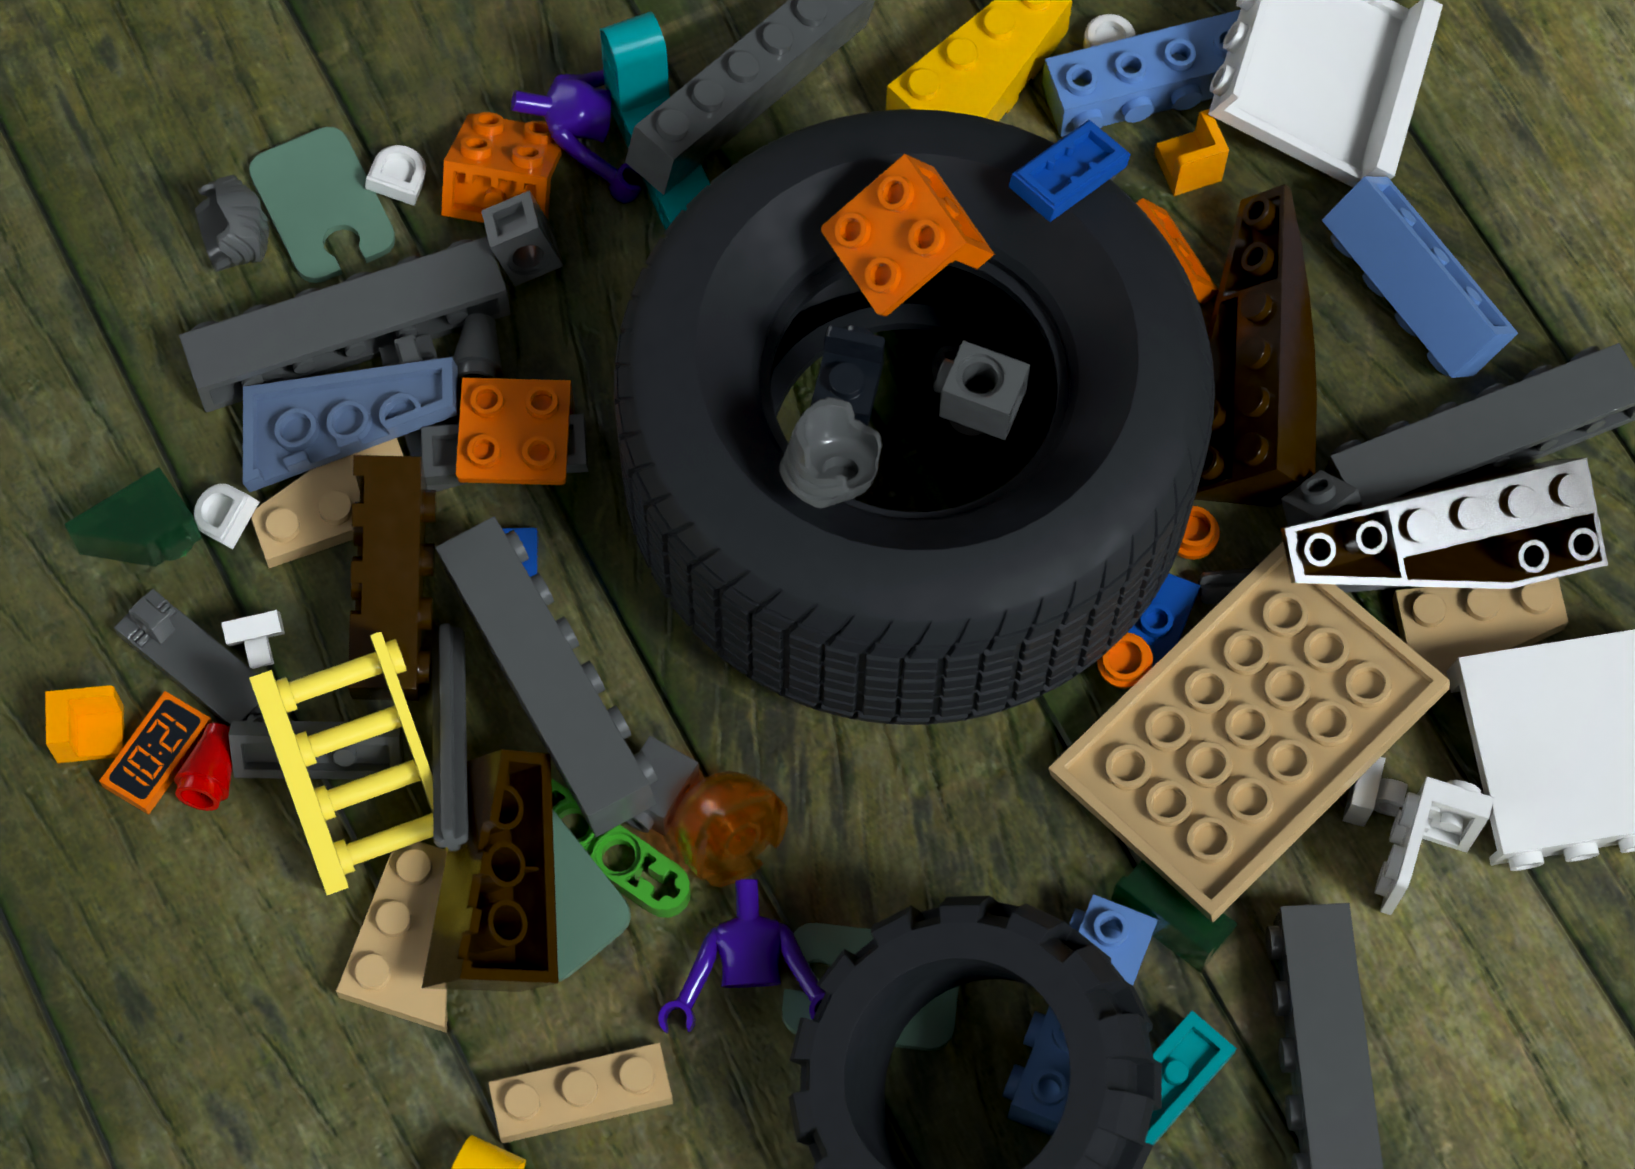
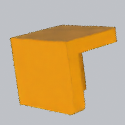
(1195, 157)
(84, 723)

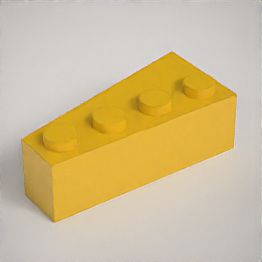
(985, 60)

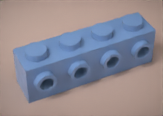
(1136, 74)
(1418, 277)
(1043, 1085)

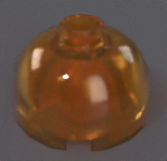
(726, 825)

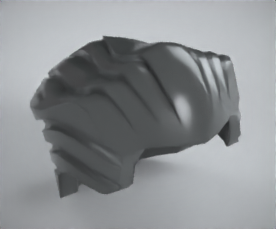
(232, 223)
(830, 455)

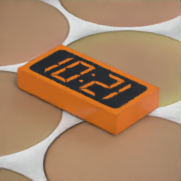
(155, 752)

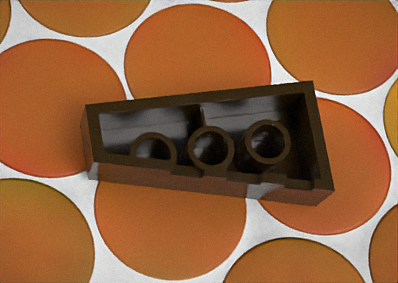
(391, 568)
(499, 888)

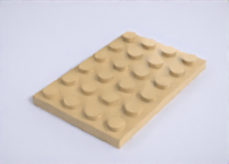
(1248, 732)

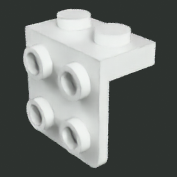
(1439, 813)

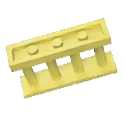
(299, 751)

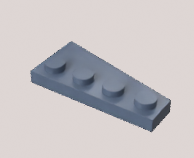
(332, 416)

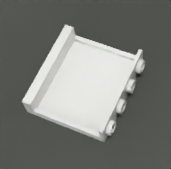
(1326, 79)
(1554, 745)

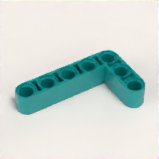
(639, 83)

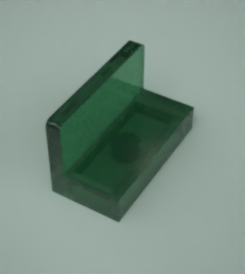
(1179, 922)

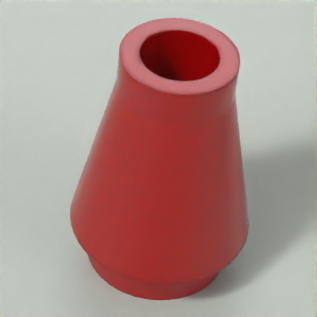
(207, 770)

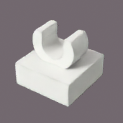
(254, 633)
(1374, 794)

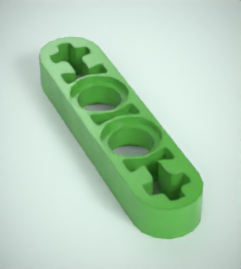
(661, 868)

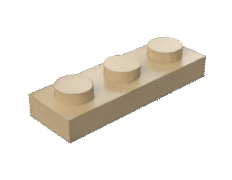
(580, 1093)

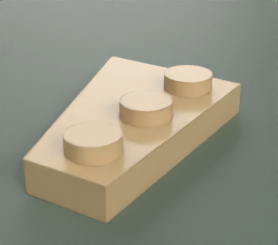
(313, 509)
(1474, 621)
(395, 941)

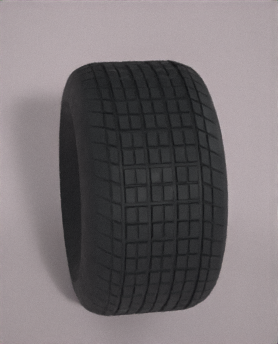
(876, 604)

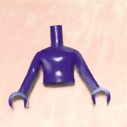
(580, 110)
(748, 956)

